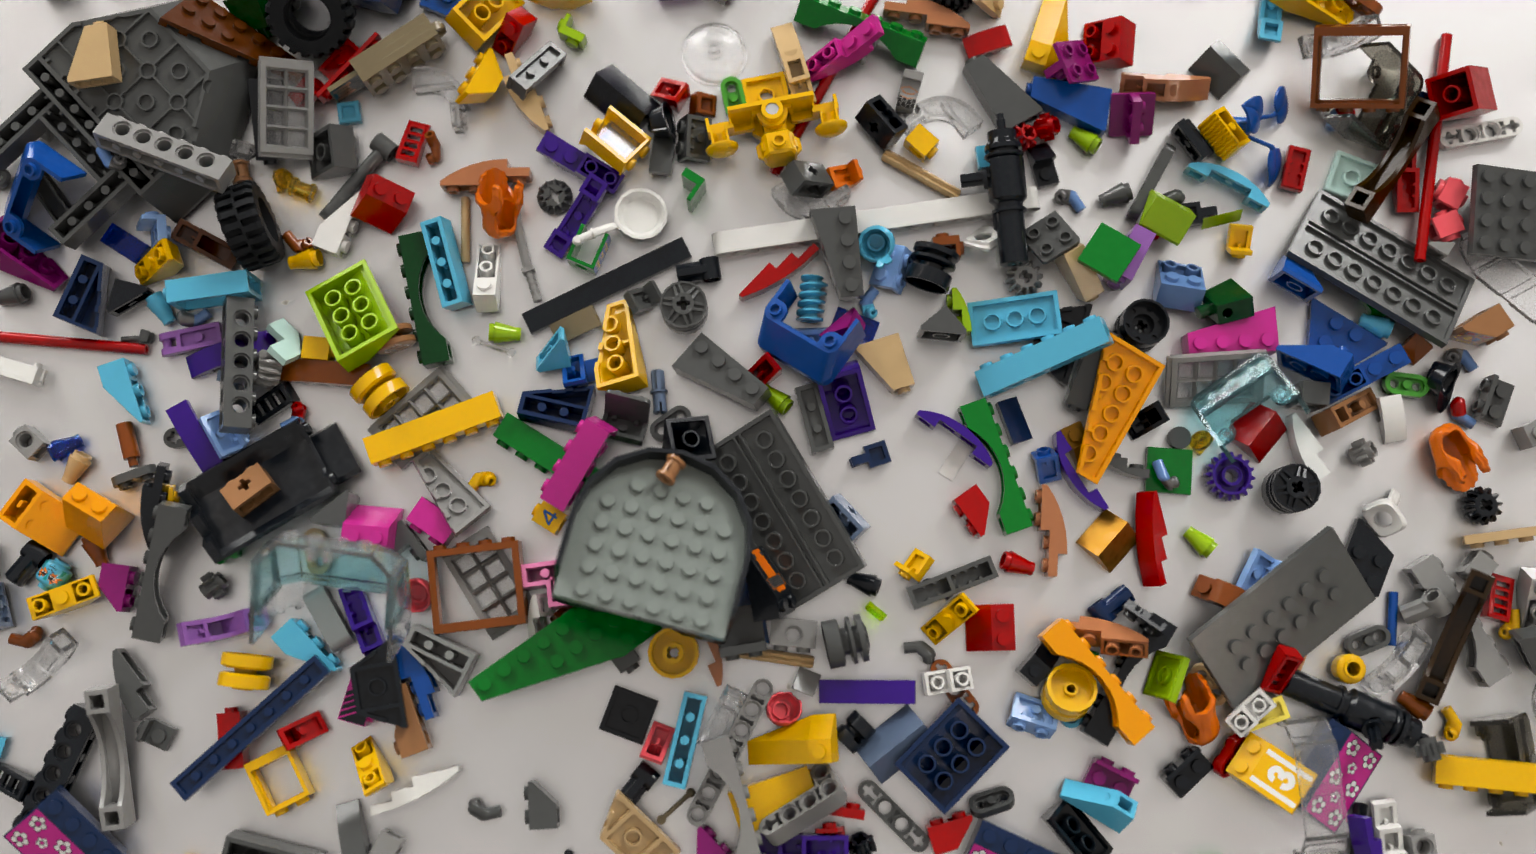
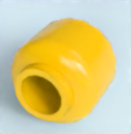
(1348, 668)

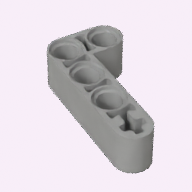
(807, 808)

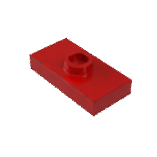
(1294, 169)

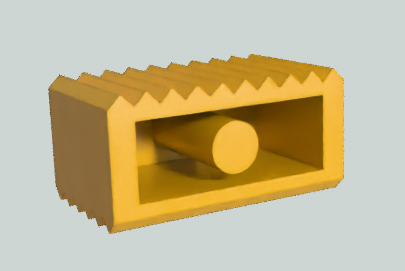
(1223, 133)

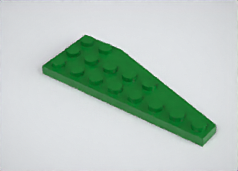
(561, 648)

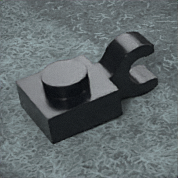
(1200, 213)

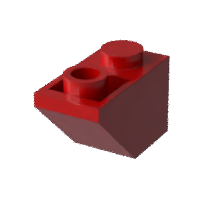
(514, 31)
(974, 509)
(948, 833)

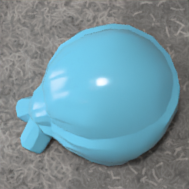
(877, 245)

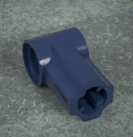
(1110, 606)

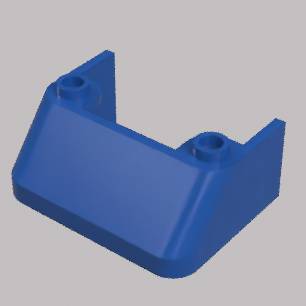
(34, 162)
(815, 360)

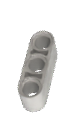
(329, 618)

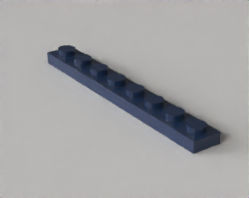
(250, 728)

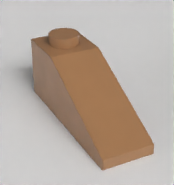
(1345, 412)
(415, 736)

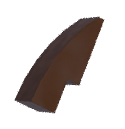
(203, 243)

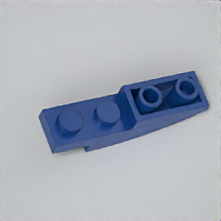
(1372, 370)
(422, 683)

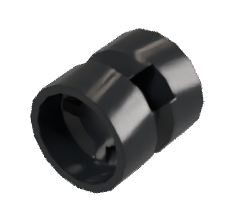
(854, 731)

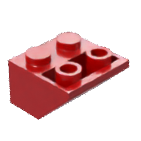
(1110, 42)

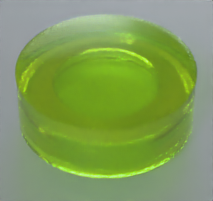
(875, 611)

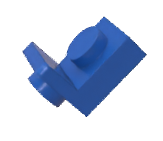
(1046, 465)

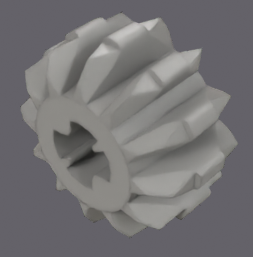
(1019, 284)
(267, 369)

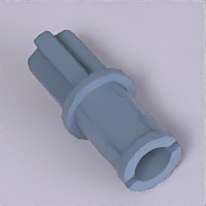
(658, 391)

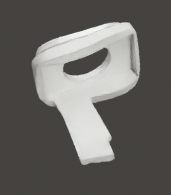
(984, 245)
(1386, 505)

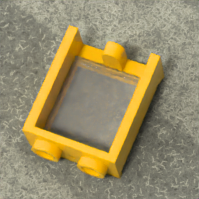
(616, 140)

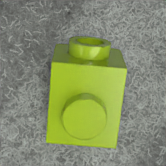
(571, 37)

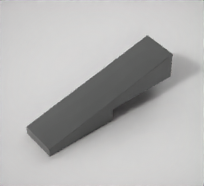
(952, 582)

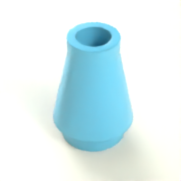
(160, 308)
(1376, 325)

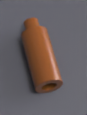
(128, 443)

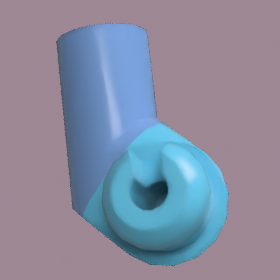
(866, 303)

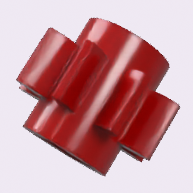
(1047, 126)
(1026, 135)

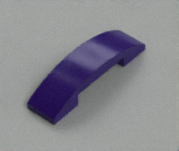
(580, 212)
(209, 358)
(979, 453)
(1091, 498)

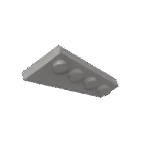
(451, 493)

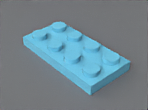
(1014, 318)

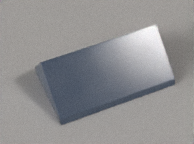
(891, 742)

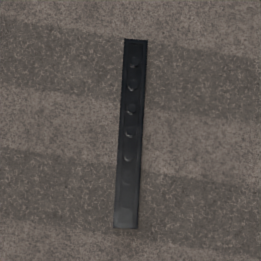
(607, 285)

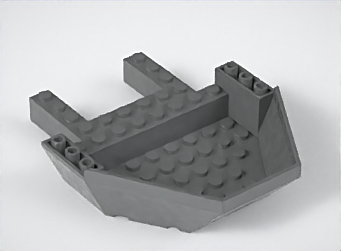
(166, 85)

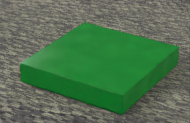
(1109, 253)
(1178, 464)

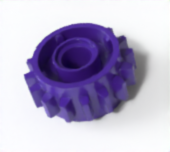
(1241, 477)

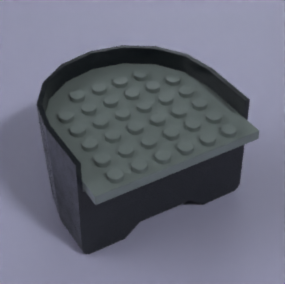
(656, 547)

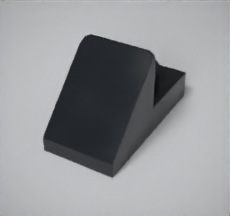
(1042, 165)

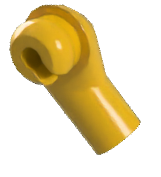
(482, 479)
(1513, 624)
(1453, 724)

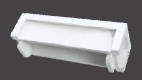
(23, 372)

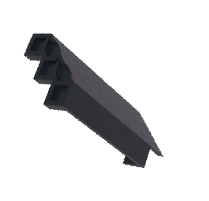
(299, 463)

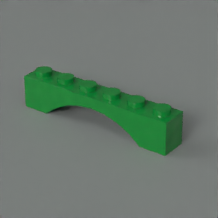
(903, 44)
(1012, 510)

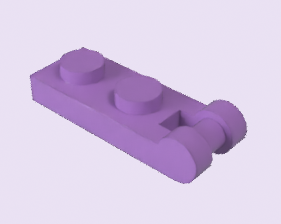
(191, 339)

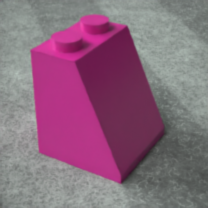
(372, 524)

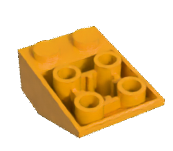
(39, 516)

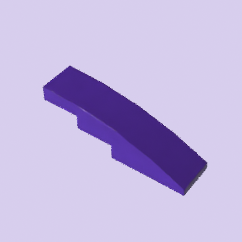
(193, 435)
(362, 620)
(867, 691)
(1362, 835)
(809, 844)

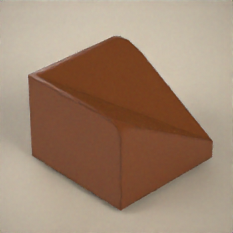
(1416, 347)

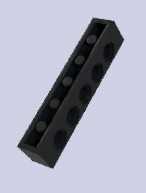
(56, 757)

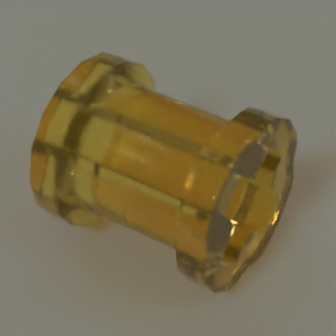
(302, 190)

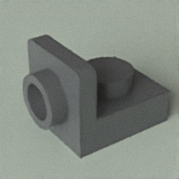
(156, 733)

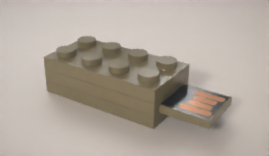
(392, 58)

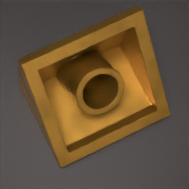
(1108, 540)

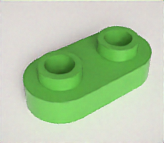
(734, 98)
(1404, 384)

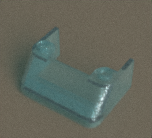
(1239, 394)

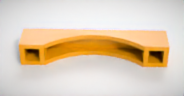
(1126, 716)

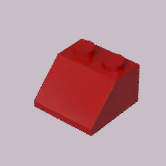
(382, 203)
(991, 628)

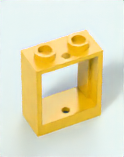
(262, 790)

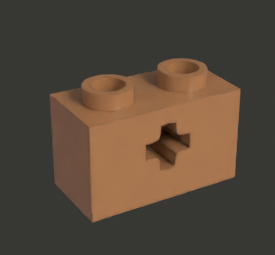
(249, 489)

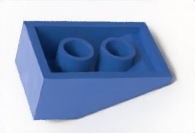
(1318, 362)

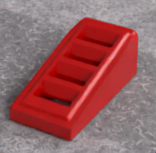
(414, 160)
(1506, 606)
(1283, 656)

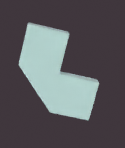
(288, 344)

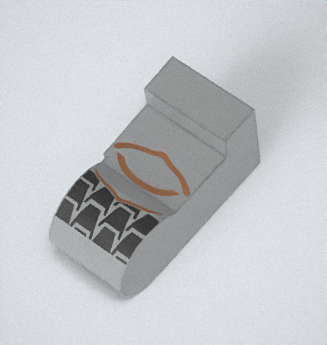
(909, 91)

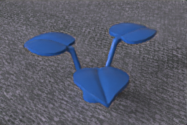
(1254, 109)

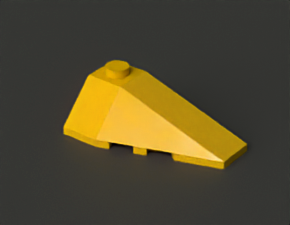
(1323, 11)
(1049, 28)
(620, 354)
(803, 742)

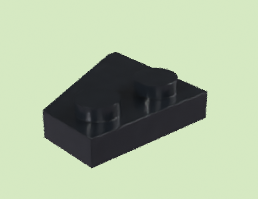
(1150, 625)

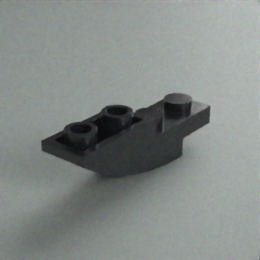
(152, 495)

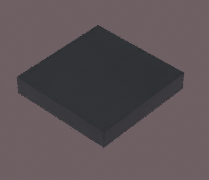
(628, 714)

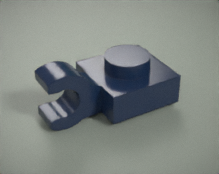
(874, 455)

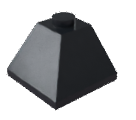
(691, 435)

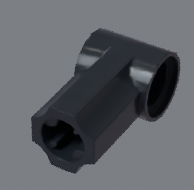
(704, 270)
(31, 559)
(640, 781)

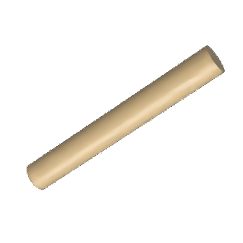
(465, 229)

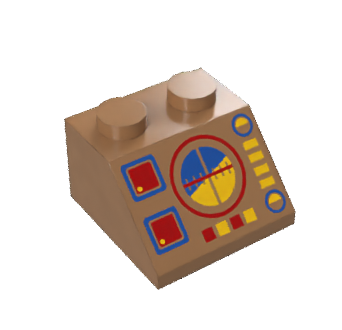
(1483, 327)

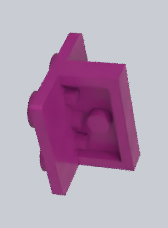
(1073, 63)
(1131, 115)

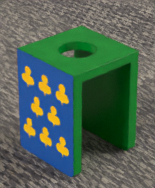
(594, 267)

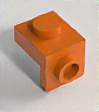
(845, 174)

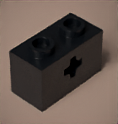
(881, 122)

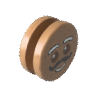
(401, 340)

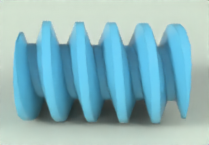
(811, 299)

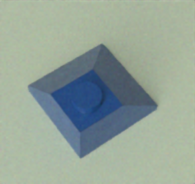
(1296, 279)

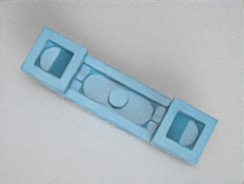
(1269, 22)
(1253, 196)

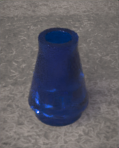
(61, 448)

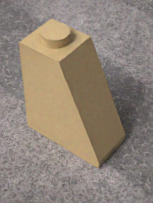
(96, 57)
(1080, 279)
(888, 363)

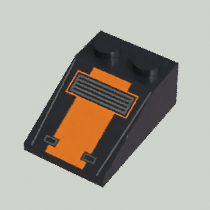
(767, 588)

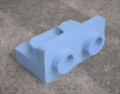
(1030, 716)

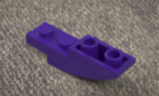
(577, 162)

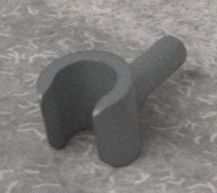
(144, 337)

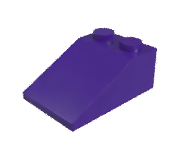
(847, 403)

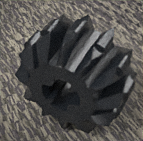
(1473, 508)

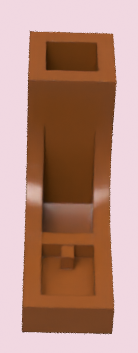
(1215, 591)

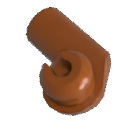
(27, 640)

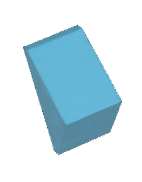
(555, 353)

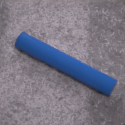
(1392, 616)

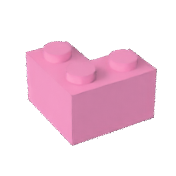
(541, 576)

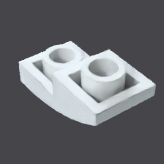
(947, 680)
(1250, 712)

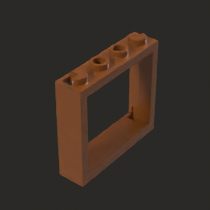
(1366, 105)
(465, 548)

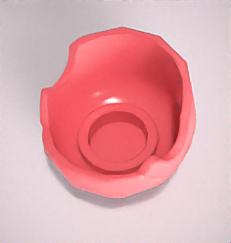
(420, 595)
(783, 708)

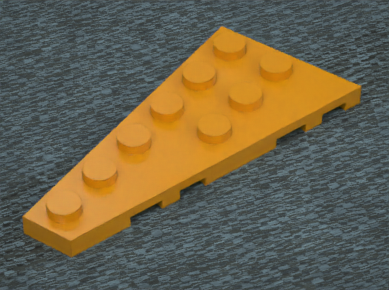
(1118, 394)

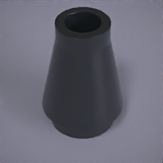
(866, 583)

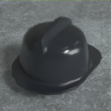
(662, 122)
(1441, 382)

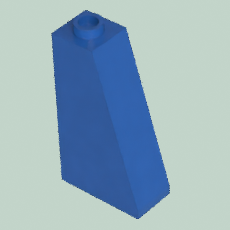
(1073, 103)

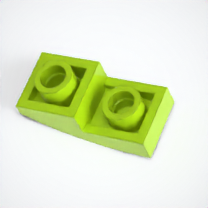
(958, 306)

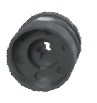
(696, 311)
(845, 641)

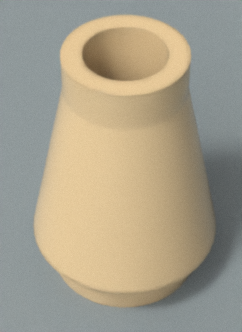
(76, 466)

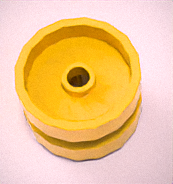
(379, 390)
(670, 666)
(245, 671)
(1068, 692)

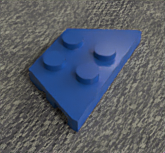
(1332, 328)

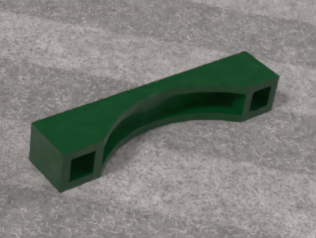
(434, 347)

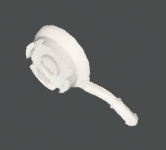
(637, 214)

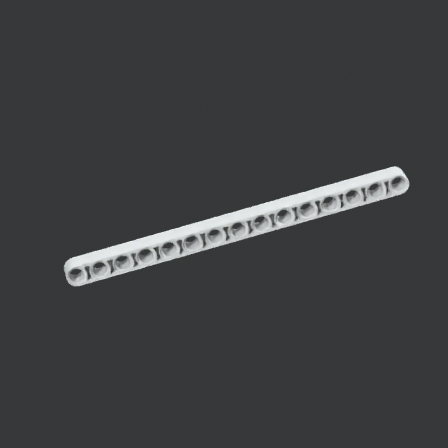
(894, 218)

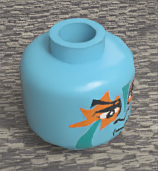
(53, 574)

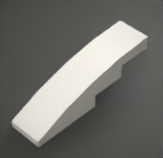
(421, 786)
(1386, 825)

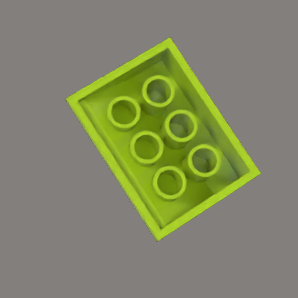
(353, 315)

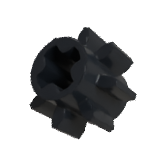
(862, 844)

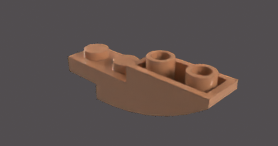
(936, 17)
(1167, 88)
(467, 178)
(1050, 520)
(1112, 637)

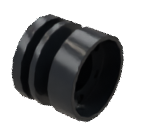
(931, 267)
(1148, 317)
(1278, 489)

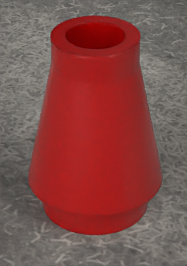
(1014, 563)

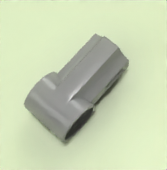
(1431, 603)

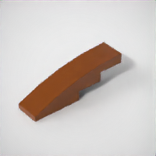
(322, 372)

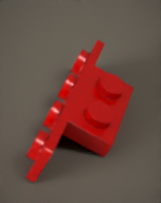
(339, 66)

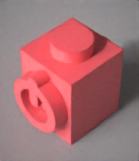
(1449, 194)
(1446, 226)

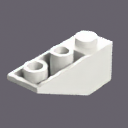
(336, 230)
(487, 278)

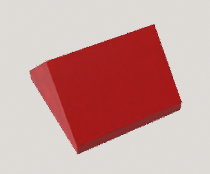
(1258, 432)

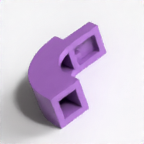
(214, 628)

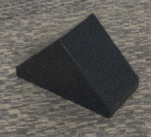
(126, 296)
(1148, 419)

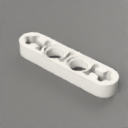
(1479, 134)

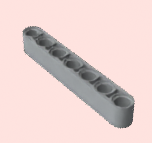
(718, 783)

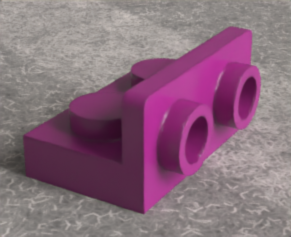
(1105, 775)

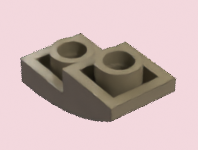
(578, 323)

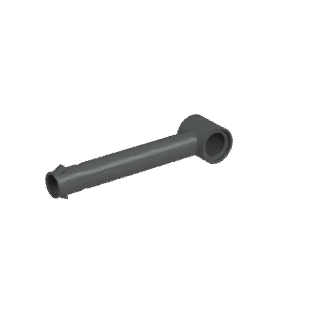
(382, 149)

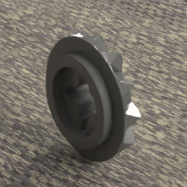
(551, 206)

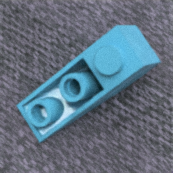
(121, 382)
(298, 642)
(1101, 803)

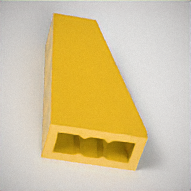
(774, 793)

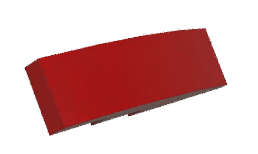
(1406, 190)
(772, 277)
(1149, 534)

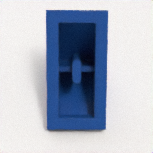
(576, 374)

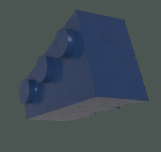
(85, 296)
(557, 408)

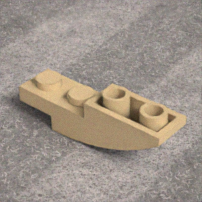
(792, 59)
(532, 105)

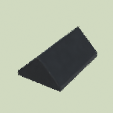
(616, 89)
(1075, 830)

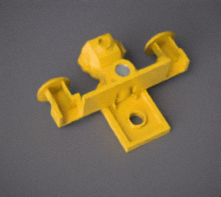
(773, 120)

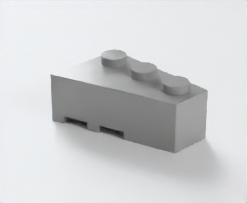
(443, 657)

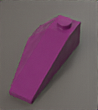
(28, 266)

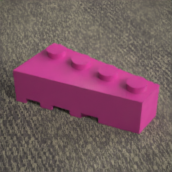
(1244, 334)
(577, 462)

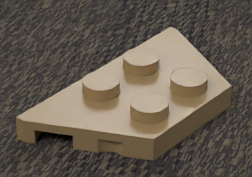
(632, 832)

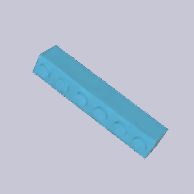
(1043, 357)

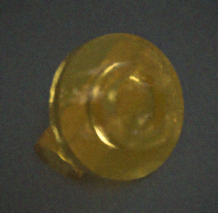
(282, 179)
(1200, 441)

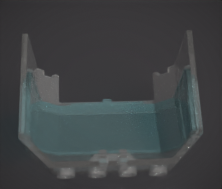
(296, 559)

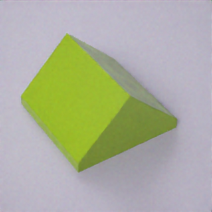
(1166, 217)

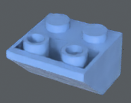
(1178, 285)

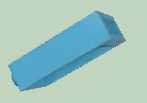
(211, 289)

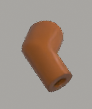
(435, 146)
(295, 244)

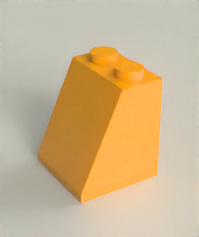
(94, 515)

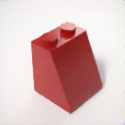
(1462, 93)

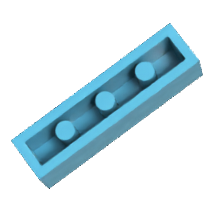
(446, 263)
(685, 740)

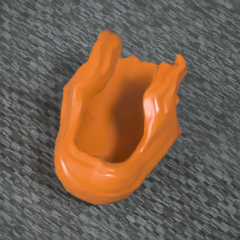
(498, 203)
(1456, 457)
(1196, 711)

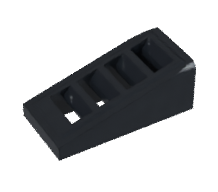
(286, 396)
(24, 785)

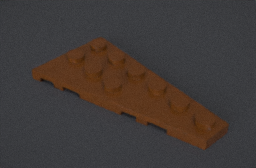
(221, 30)

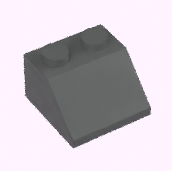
(333, 152)

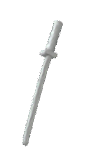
(528, 269)

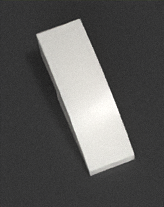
(1304, 445)

